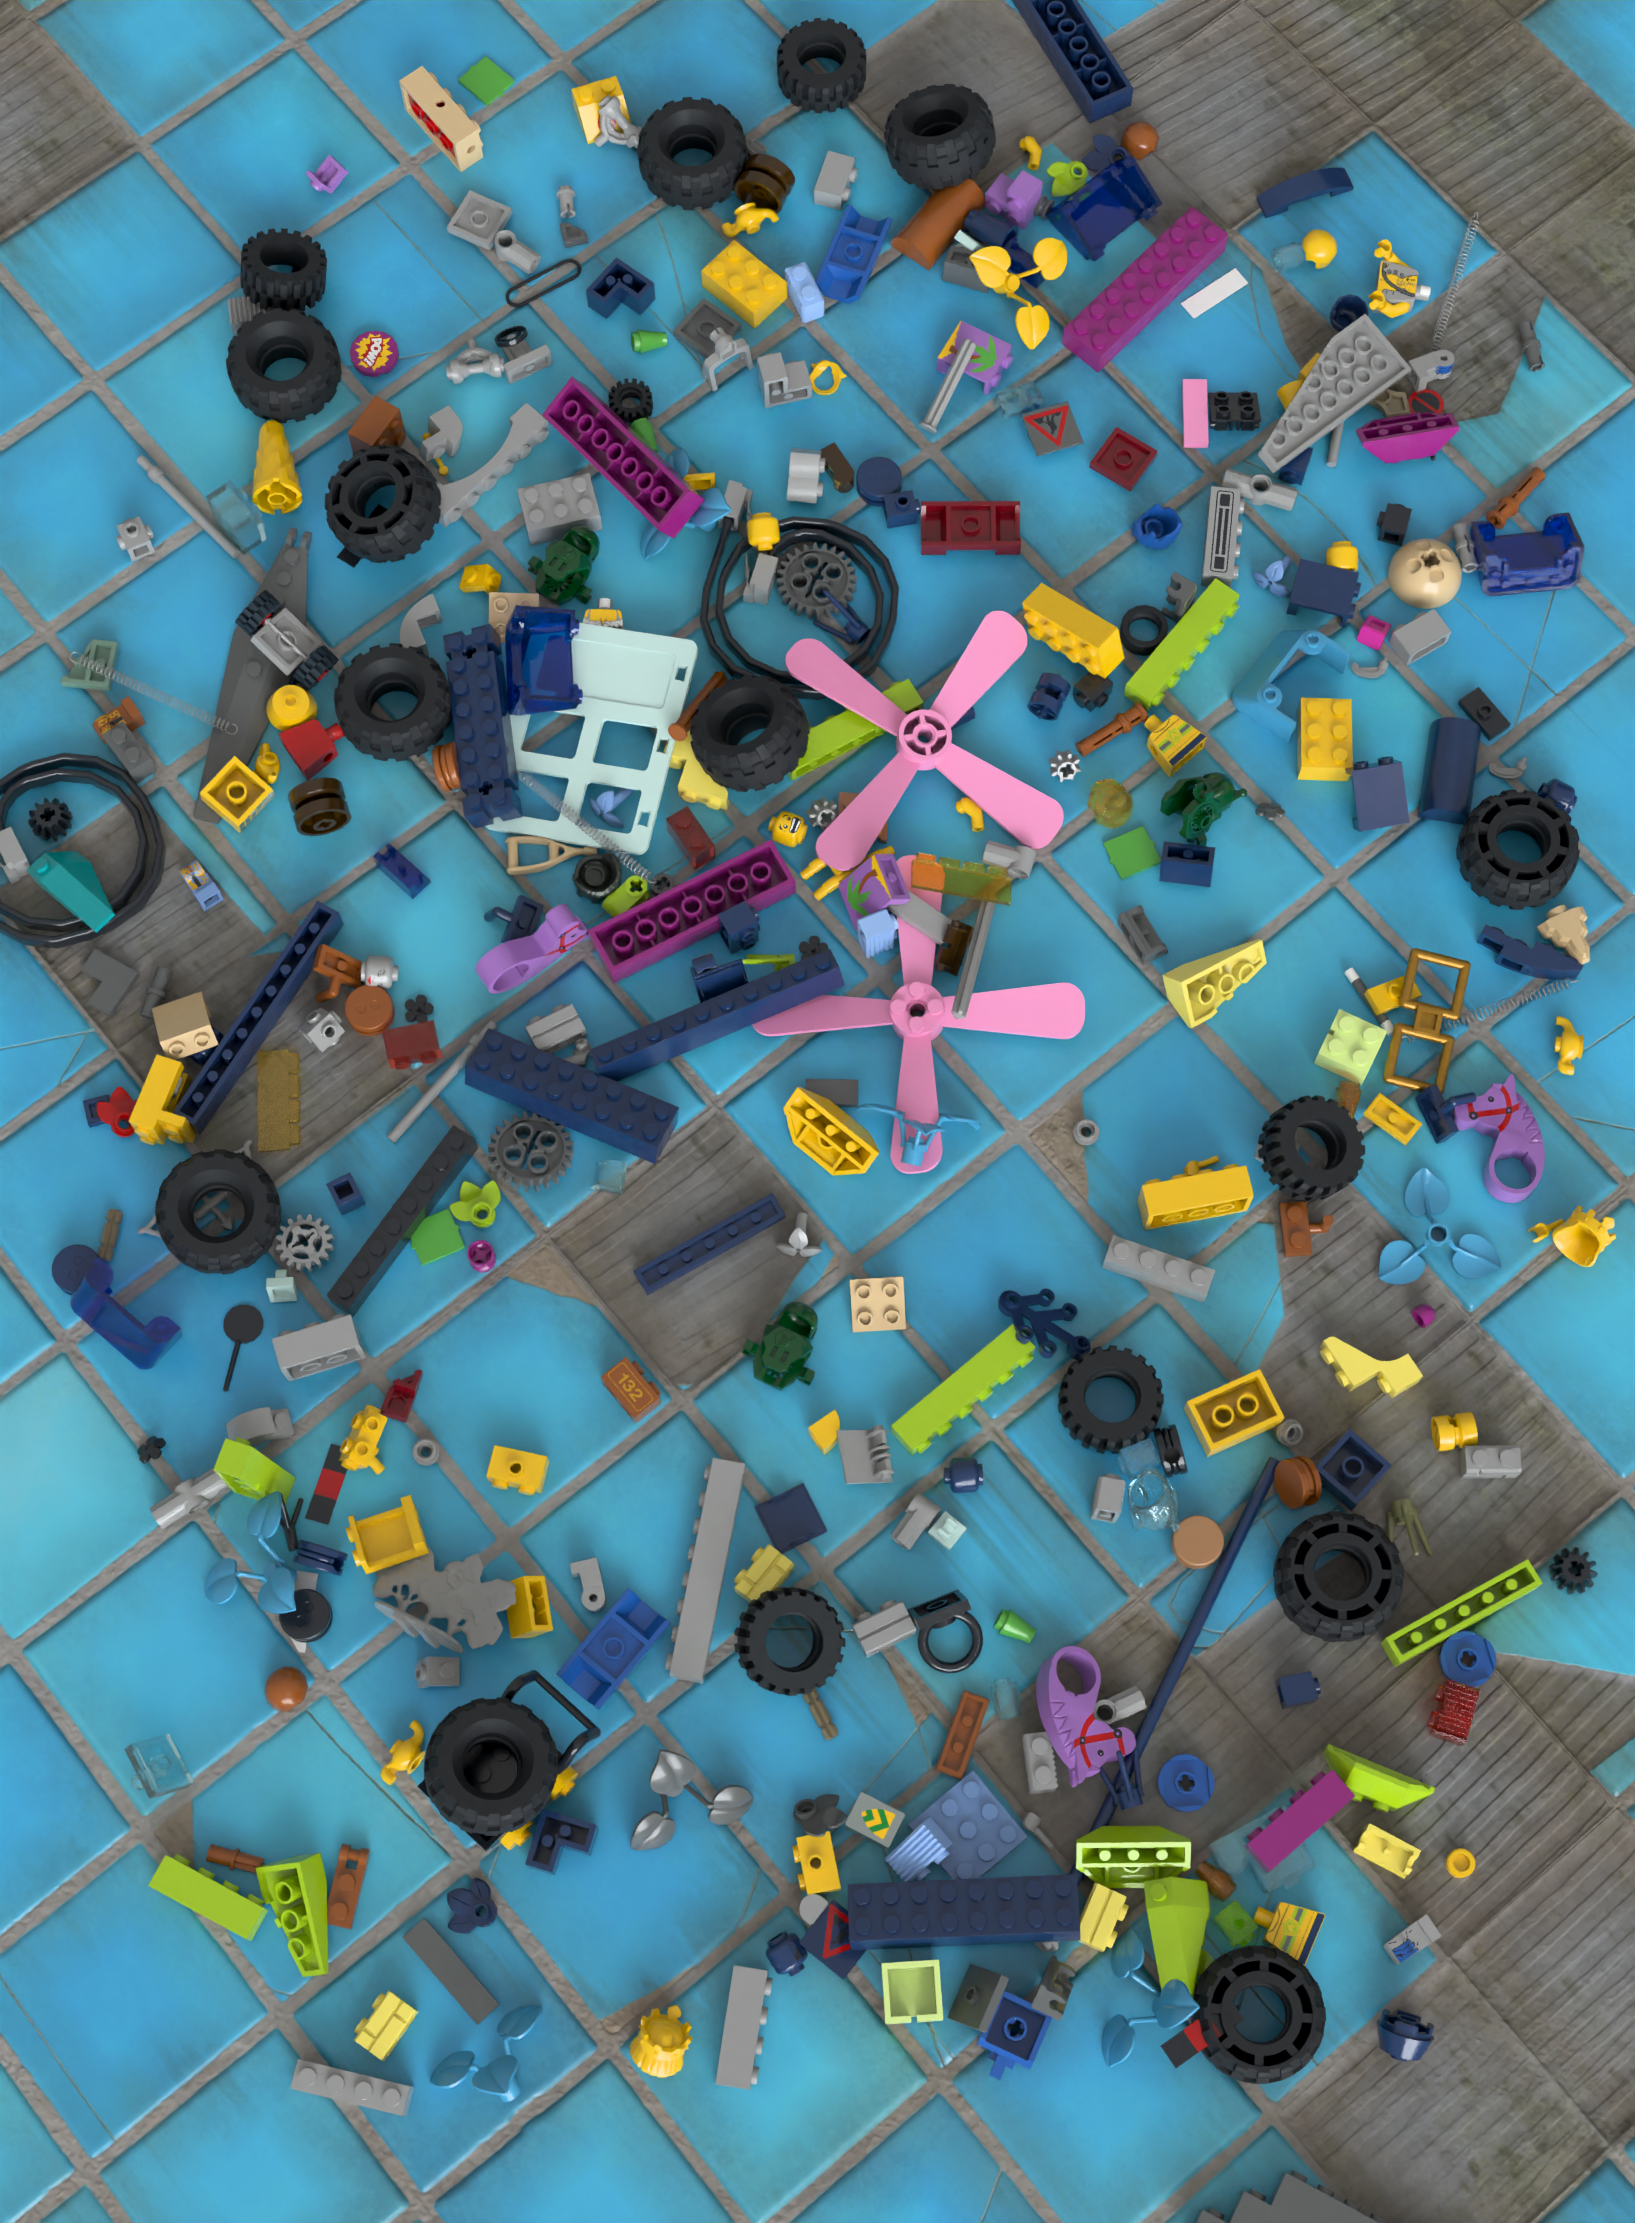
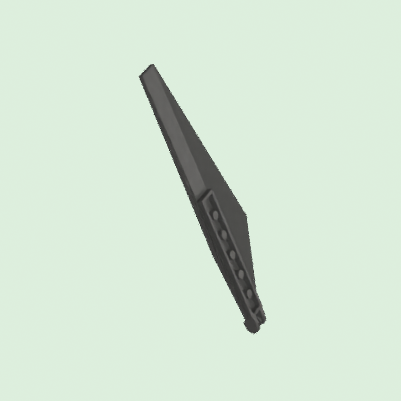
(251, 675)

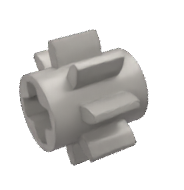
(1064, 765)
(817, 808)

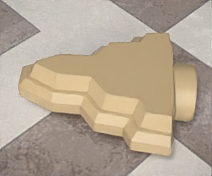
(1567, 931)

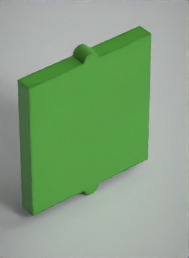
(486, 81)
(1132, 852)
(436, 1237)

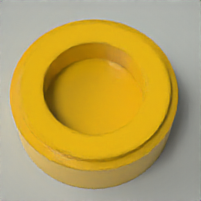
(1460, 1863)

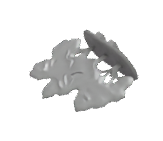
(448, 1594)

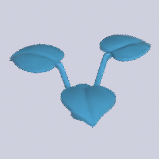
(705, 517)
(914, 1148)
(1400, 1262)
(278, 1592)
(1170, 2007)
(497, 2076)

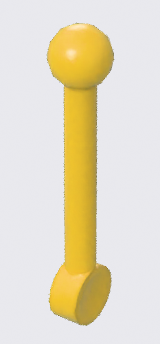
(443, 470)

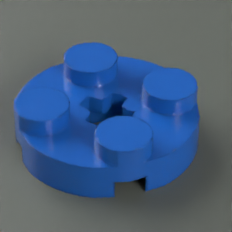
(1475, 1646)
(1196, 1771)

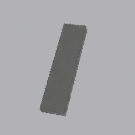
(451, 1971)

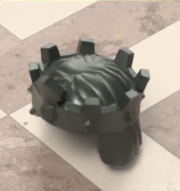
(597, 876)

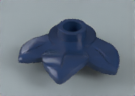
(1103, 155)
(467, 1905)

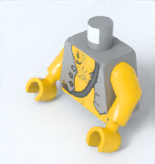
(1395, 284)

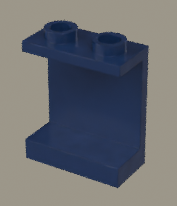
(1324, 590)
(1378, 794)

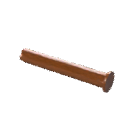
(679, 730)

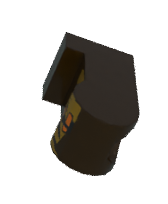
(838, 468)

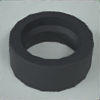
(1138, 613)

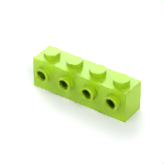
(208, 1897)

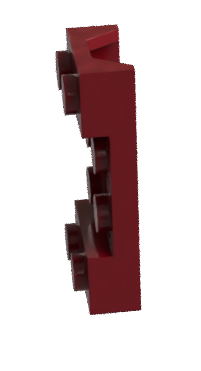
(970, 526)

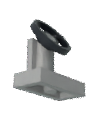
(520, 356)

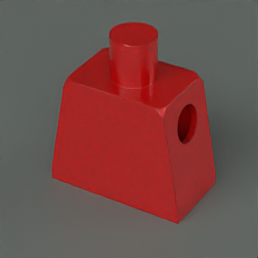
(311, 746)

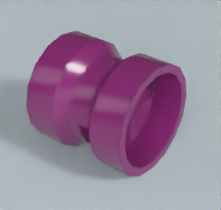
(479, 1251)

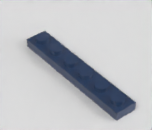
(709, 1244)

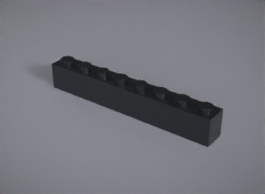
(402, 1221)

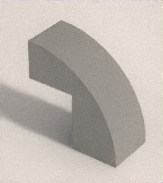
(421, 615)

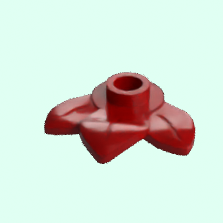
(117, 1110)

